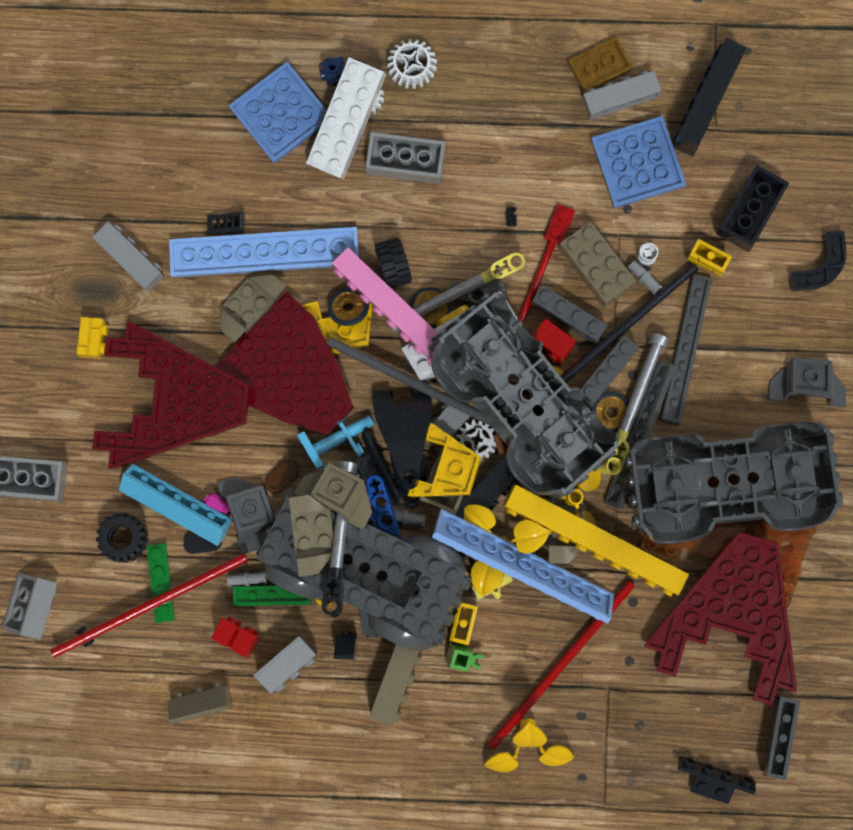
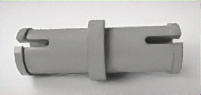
(645, 277)
(408, 518)
(246, 579)

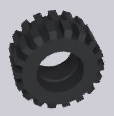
(393, 263)
(106, 537)

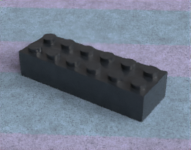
(708, 96)

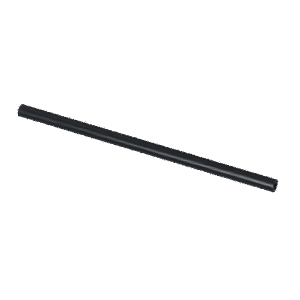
(629, 322)

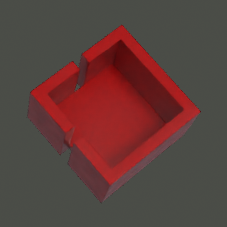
(556, 343)
(238, 638)

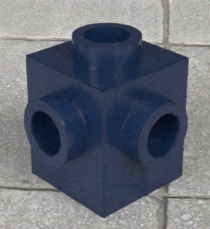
(332, 70)

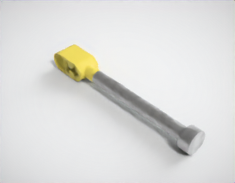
(467, 286)
(658, 342)

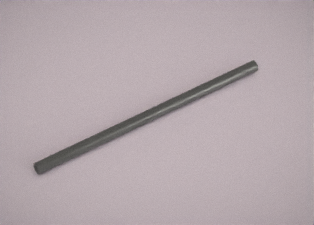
(406, 379)

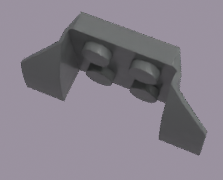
(808, 379)
(248, 511)

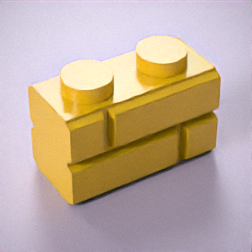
(709, 258)
(91, 338)
(463, 624)

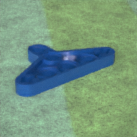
(377, 511)

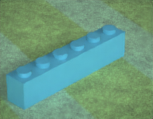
(175, 504)

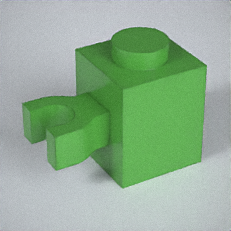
(461, 657)

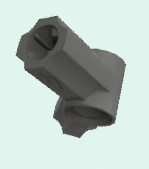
(491, 287)

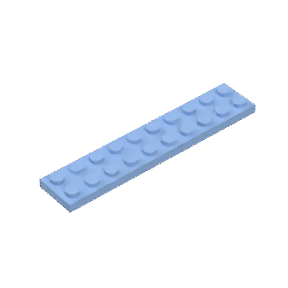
(260, 252)
(525, 567)

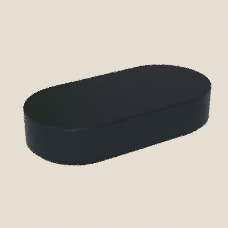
(195, 544)

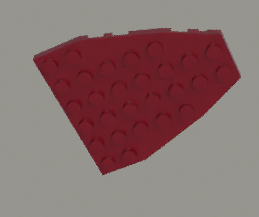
(290, 369)

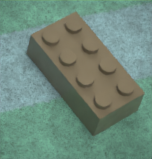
(597, 264)
(394, 685)

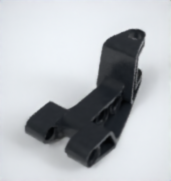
(405, 433)

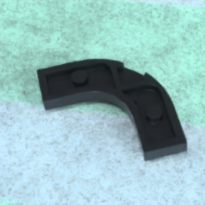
(830, 269)

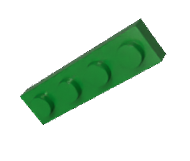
(160, 580)
(266, 596)

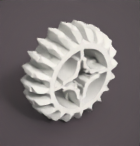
(401, 55)

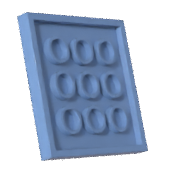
(279, 112)
(638, 162)

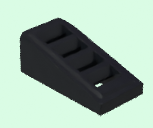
(240, 216)

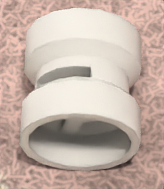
(648, 250)

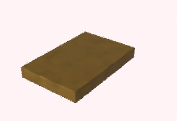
(600, 64)

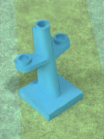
(345, 434)

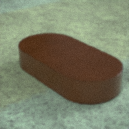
(281, 477)

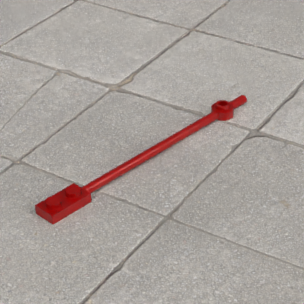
(555, 235)

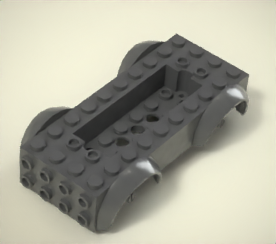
(543, 451)
(678, 506)
(407, 607)

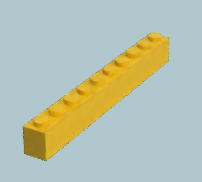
(595, 540)

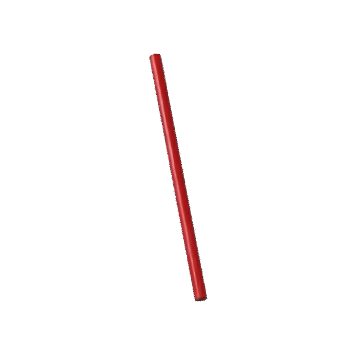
(148, 605)
(556, 670)

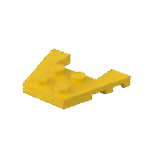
(354, 336)
(455, 470)

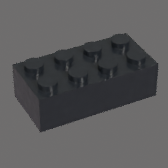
(752, 208)

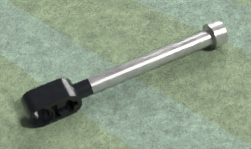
(337, 557)

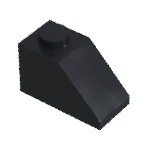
(345, 646)

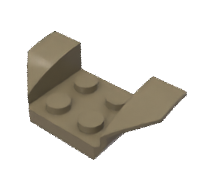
(249, 305)
(338, 492)
(311, 534)
(559, 551)

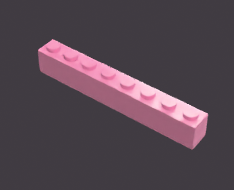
(385, 302)

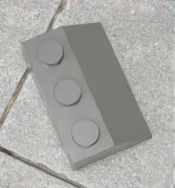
(29, 606)
(286, 665)

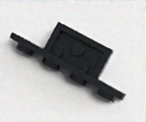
(374, 464)
(715, 782)

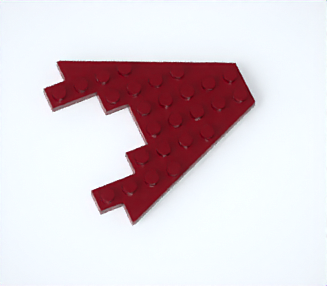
(188, 403)
(742, 596)

